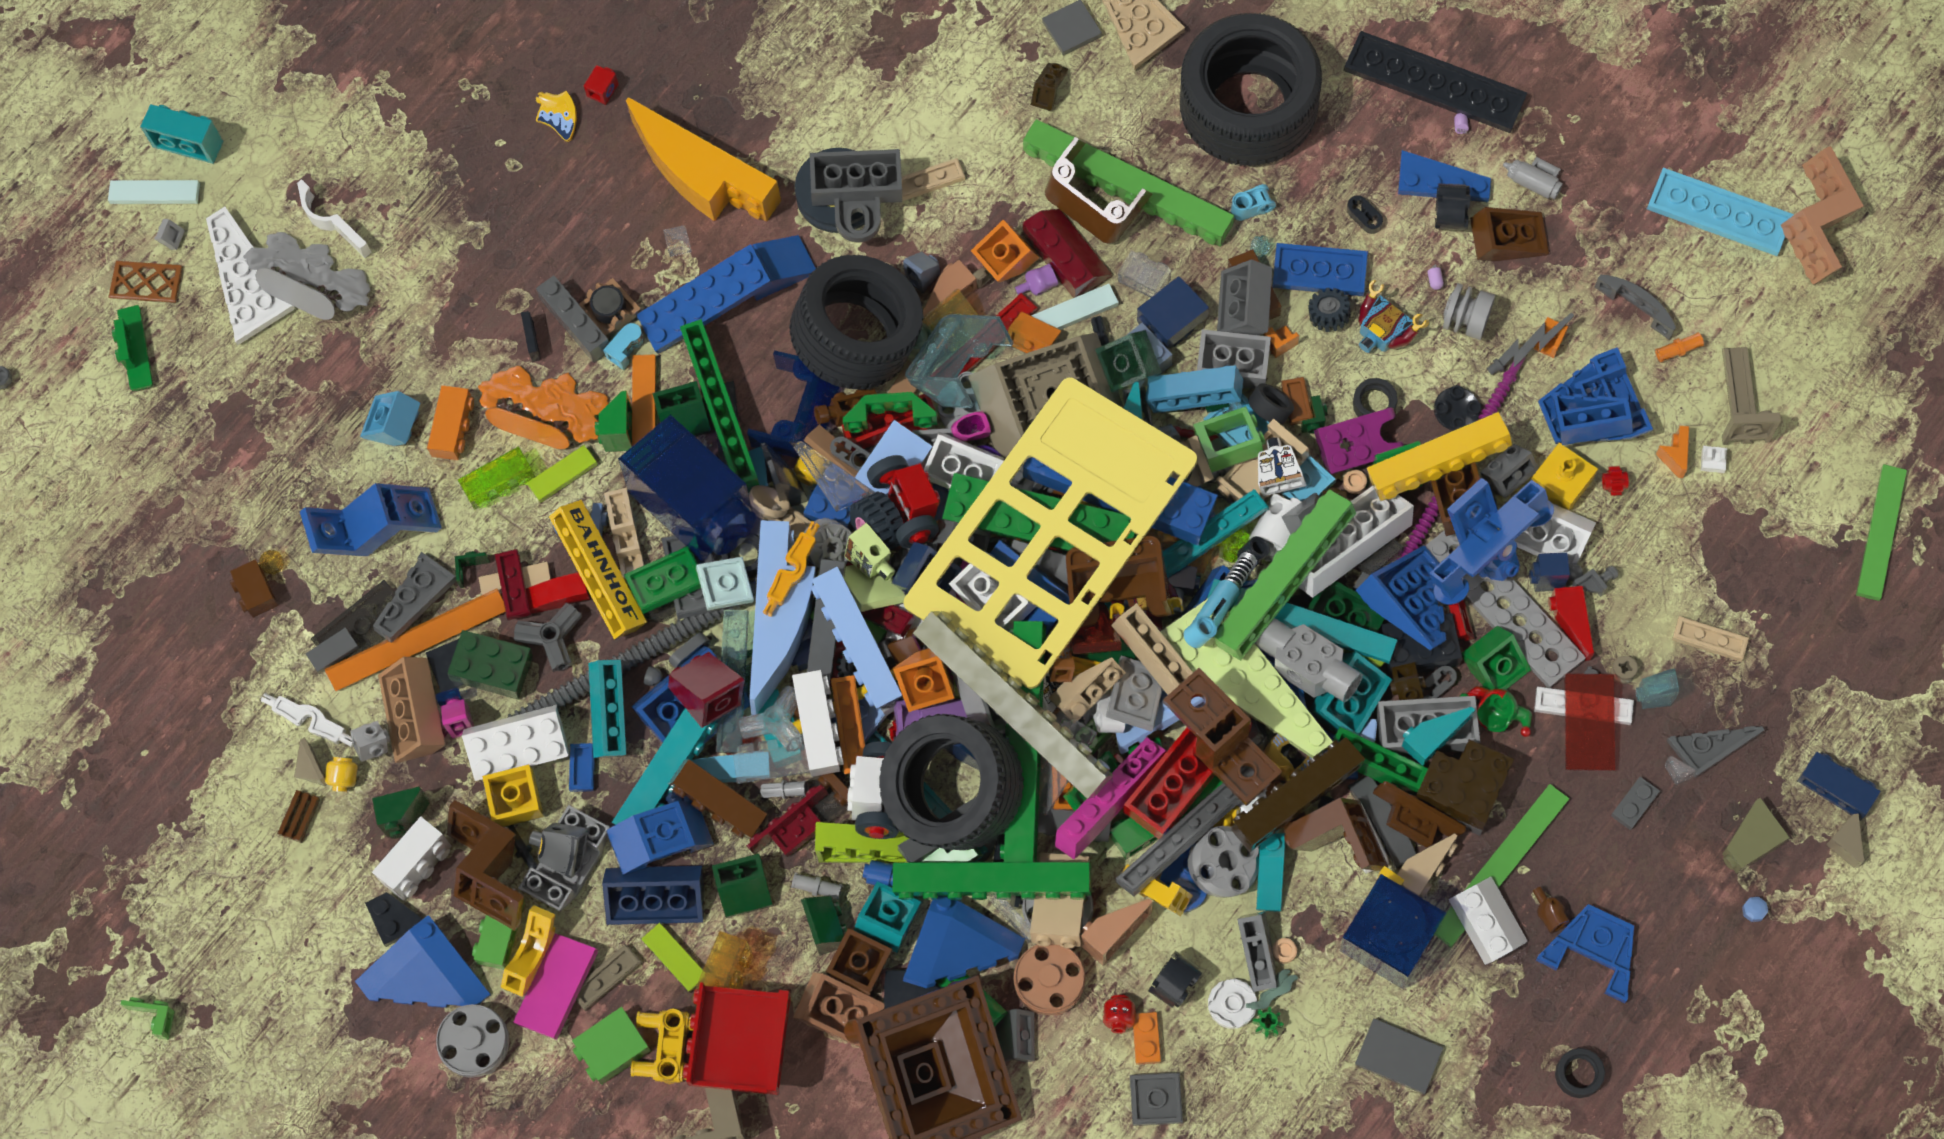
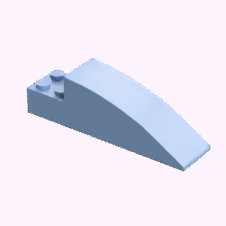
(779, 636)

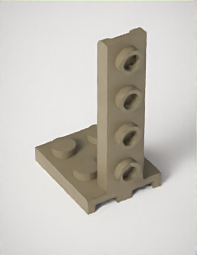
(1744, 422)

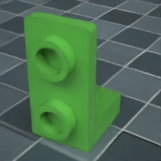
(161, 1023)

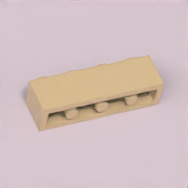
(1152, 648)

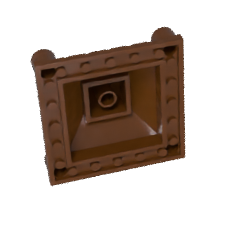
(937, 1065)

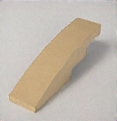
(624, 530)

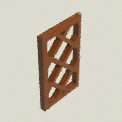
(138, 266)

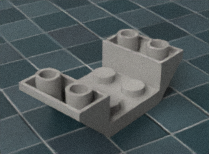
(556, 888)

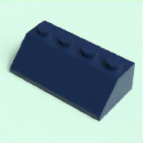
(654, 895)

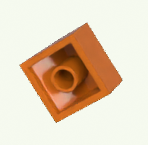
(1004, 252)
(924, 680)

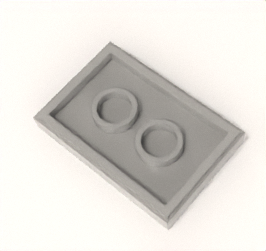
(1135, 696)

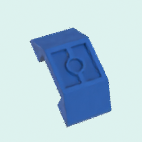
(658, 835)

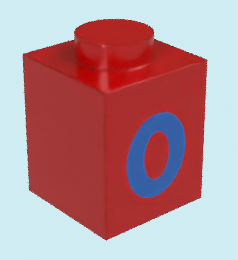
(601, 84)

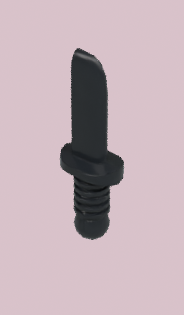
(523, 850)

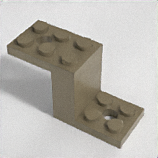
(724, 1115)

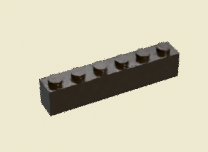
(1297, 794)

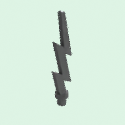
(1519, 354)

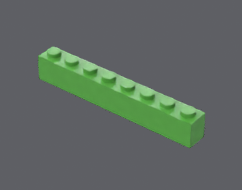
(1284, 574)

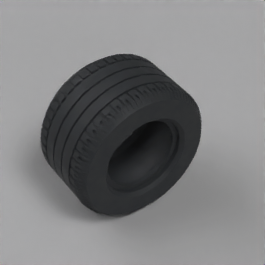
(1260, 47)

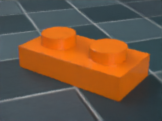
(1146, 1038)

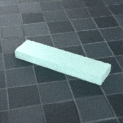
(154, 192)
(1079, 308)

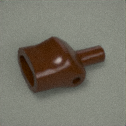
(1550, 911)

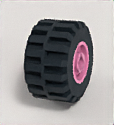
(880, 515)

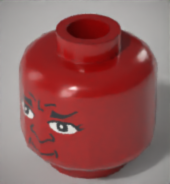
(1119, 1013)

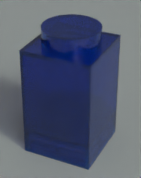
(688, 489)

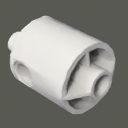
(1271, 525)

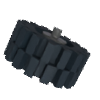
(1329, 309)

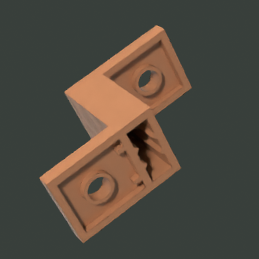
(1836, 204)

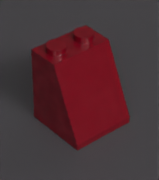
(706, 688)

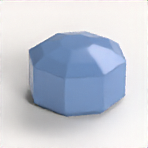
(1755, 909)

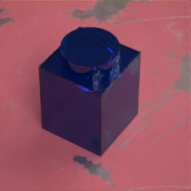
(1394, 923)

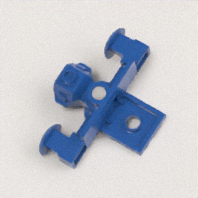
(1482, 545)

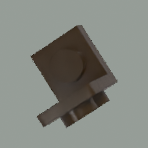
(1046, 86)

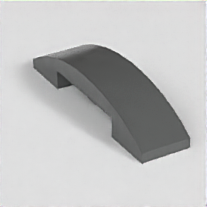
(1612, 286)
(1396, 844)

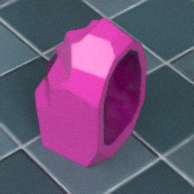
(971, 427)

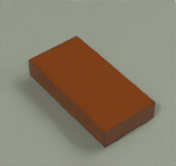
(1296, 391)

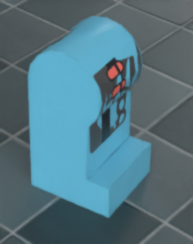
(623, 344)

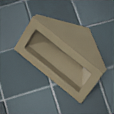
(307, 764)

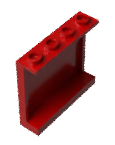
(737, 1039)

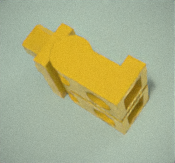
(1172, 898)

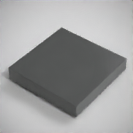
(1071, 27)
(1156, 1099)

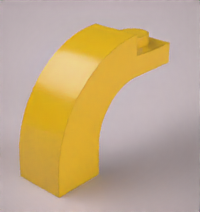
(535, 942)

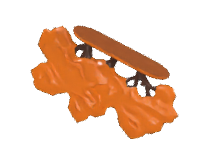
(550, 402)

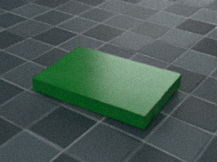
(664, 580)

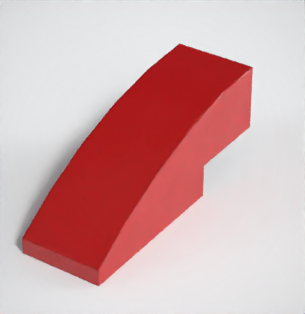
(556, 592)

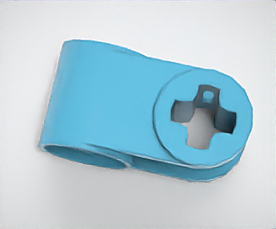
(1256, 202)

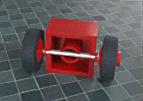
(912, 496)

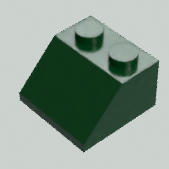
(399, 810)
(824, 923)

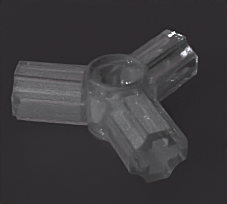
(775, 721)

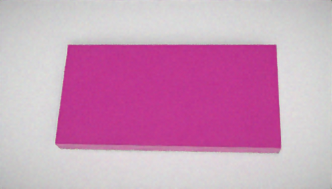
(555, 986)

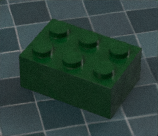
(490, 664)

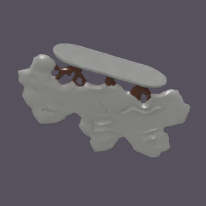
(306, 267)

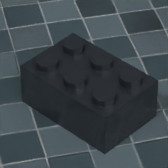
(1409, 650)

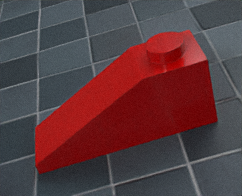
(1572, 616)

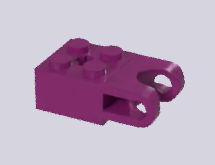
(1363, 440)

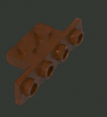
(1415, 817)

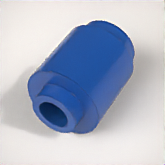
(878, 872)

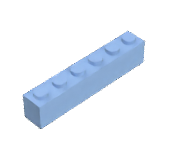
(857, 638)

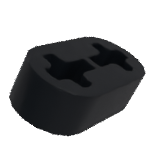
(1360, 216)

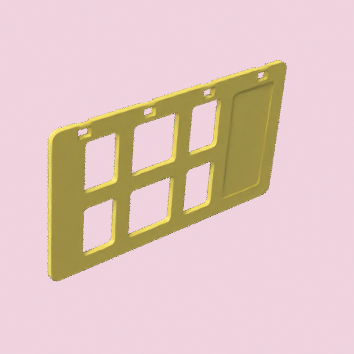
(1103, 455)

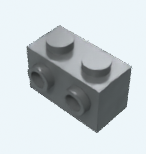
(1509, 470)

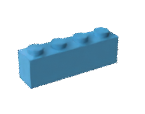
(1194, 389)

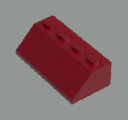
(1065, 251)

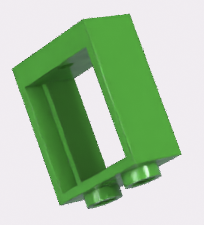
(1234, 454)

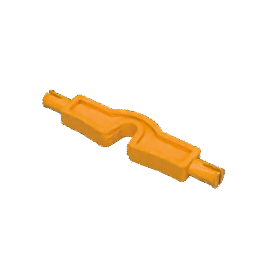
(786, 579)

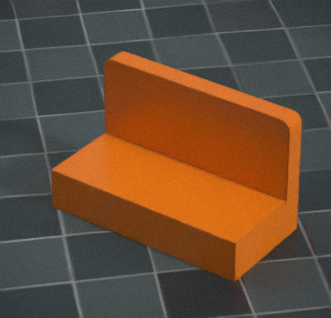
(1031, 334)

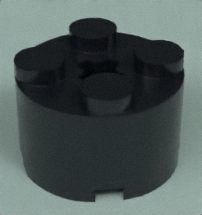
(1452, 206)
(1174, 979)

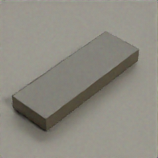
(607, 977)

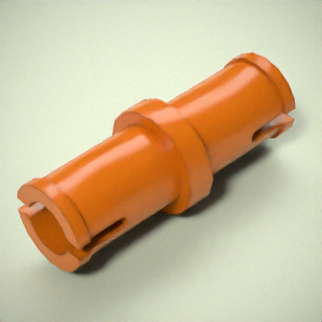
(1679, 347)

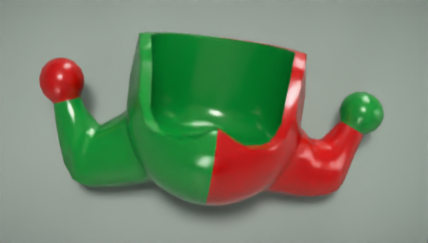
(1498, 709)

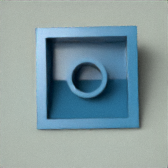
(391, 419)

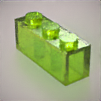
(496, 478)

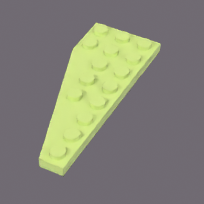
(1252, 686)

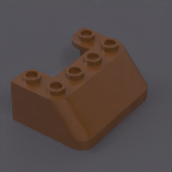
(1140, 577)

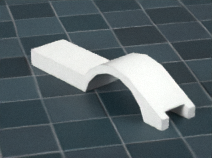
(331, 223)

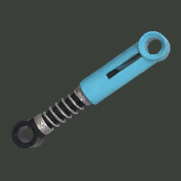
(1225, 593)

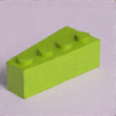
(844, 845)

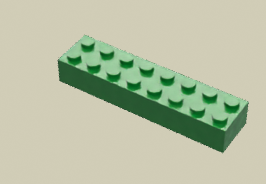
(1009, 522)

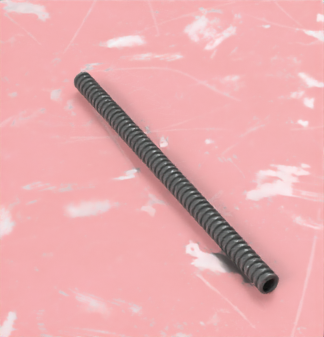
(635, 655)

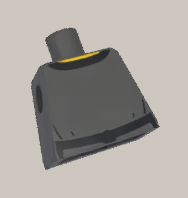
(561, 847)

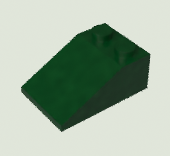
(1347, 606)

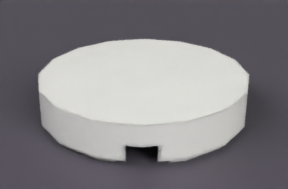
(1228, 1003)

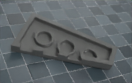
(419, 591)

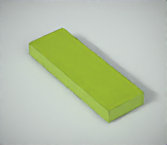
(562, 473)
(673, 957)

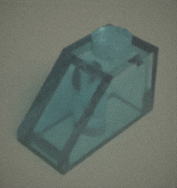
(1658, 690)

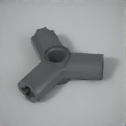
(555, 648)

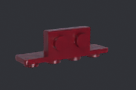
(793, 827)

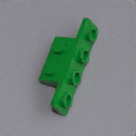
(132, 347)

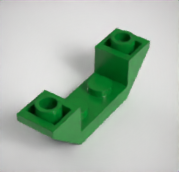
(856, 419)

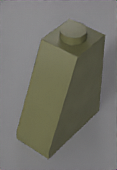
(1754, 838)

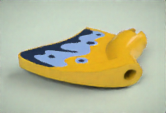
(558, 113)

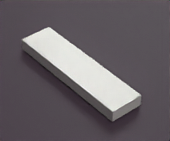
(1552, 702)

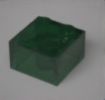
(1128, 360)

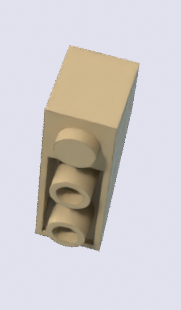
(1086, 689)
(1421, 867)

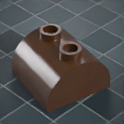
(858, 961)

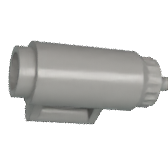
(1534, 178)

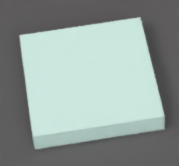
(724, 583)

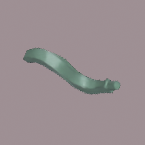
(1284, 985)

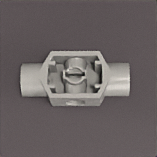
(1309, 660)

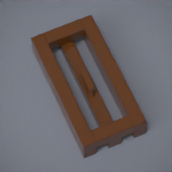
(290, 812)

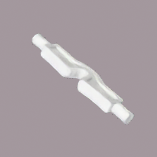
(299, 713)

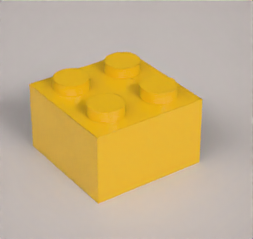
(513, 796)

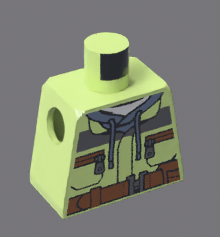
(869, 553)

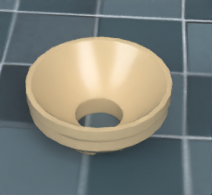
(766, 503)

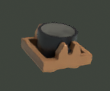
(609, 307)

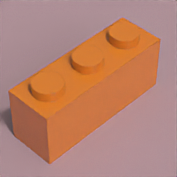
(450, 423)

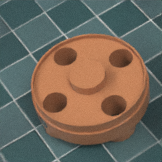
(1049, 979)

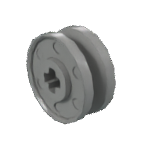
(830, 542)

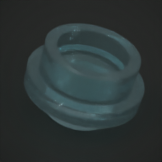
(1260, 245)

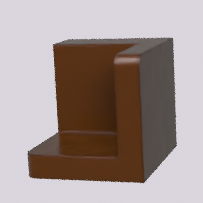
(905, 647)

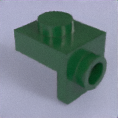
(1319, 411)

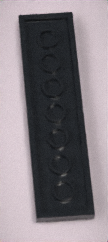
(1435, 81)

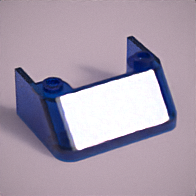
(816, 392)

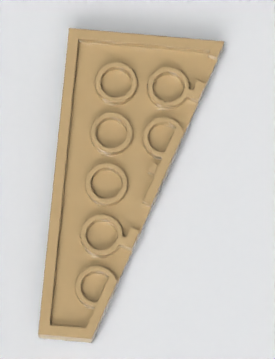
(1142, 27)

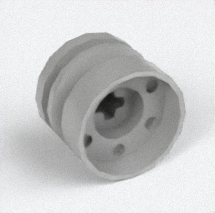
(1468, 311)

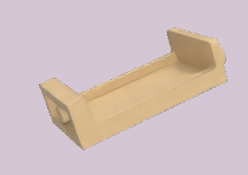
(1244, 475)
(1057, 920)

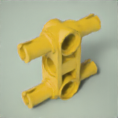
(670, 1045)

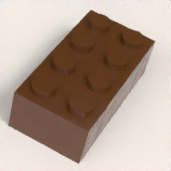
(1450, 488)

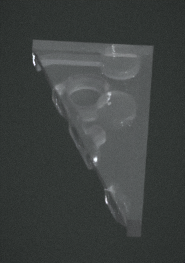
(836, 484)

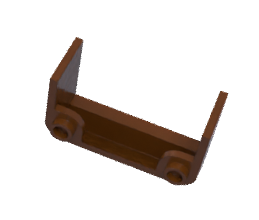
(1104, 224)

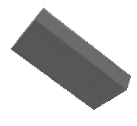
(332, 650)

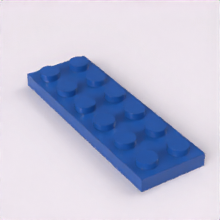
(705, 297)

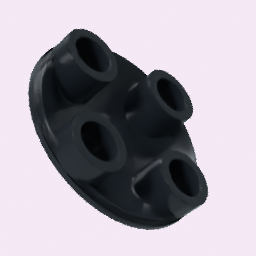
(1456, 407)

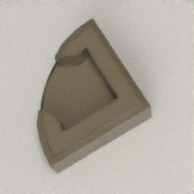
(982, 277)

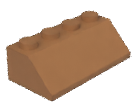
(411, 709)

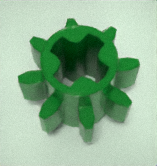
(1273, 1019)

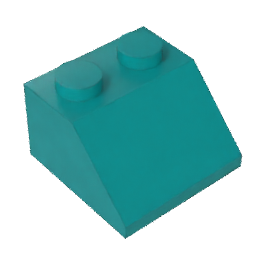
(886, 917)

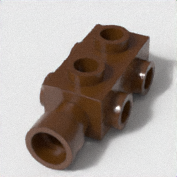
(840, 406)

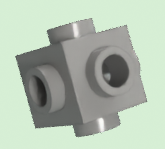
(370, 741)

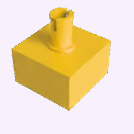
(1564, 476)

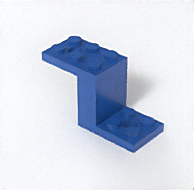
(370, 520)

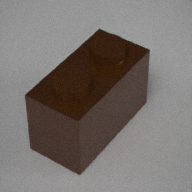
(253, 589)

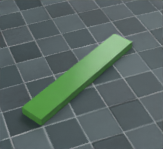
(1881, 532)

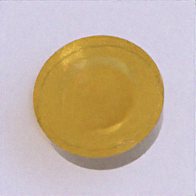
(271, 562)

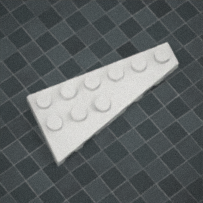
(247, 302)

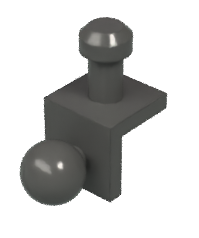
(1591, 580)

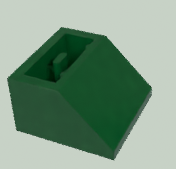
(685, 405)
(742, 885)

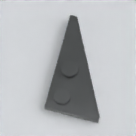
(1708, 749)

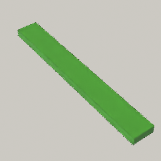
(1510, 853)

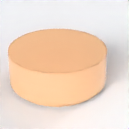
(1354, 481)
(1284, 950)

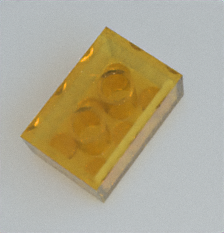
(726, 962)

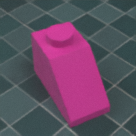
(456, 717)

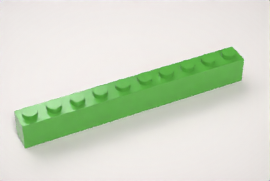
(1127, 181)

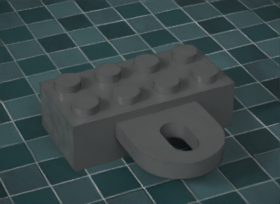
(856, 184)

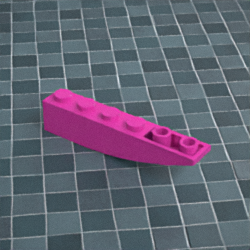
(1099, 811)

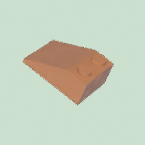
(1112, 930)
(832, 1004)

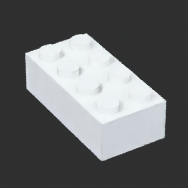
(816, 723)
(515, 742)

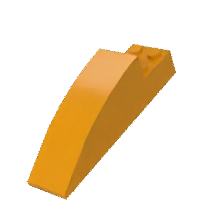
(701, 170)

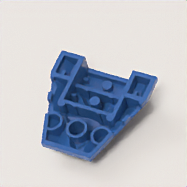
(1601, 377)

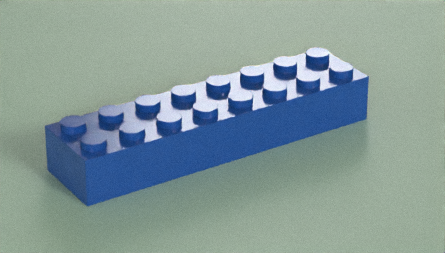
(1182, 518)

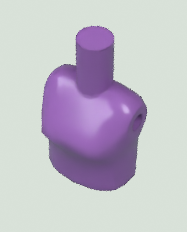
(1038, 281)

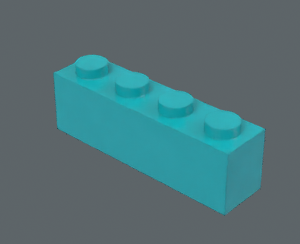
(607, 708)

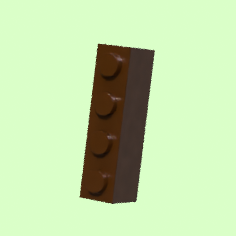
(717, 798)

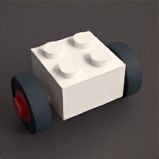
(864, 794)

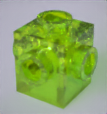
(1231, 545)

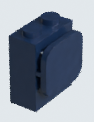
(1173, 313)

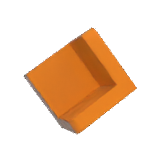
(1281, 340)
(1553, 346)

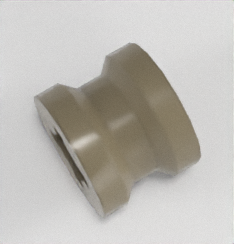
(1622, 675)

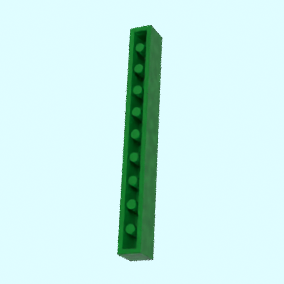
(1022, 834)

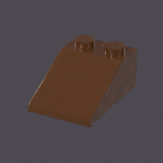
(1508, 234)

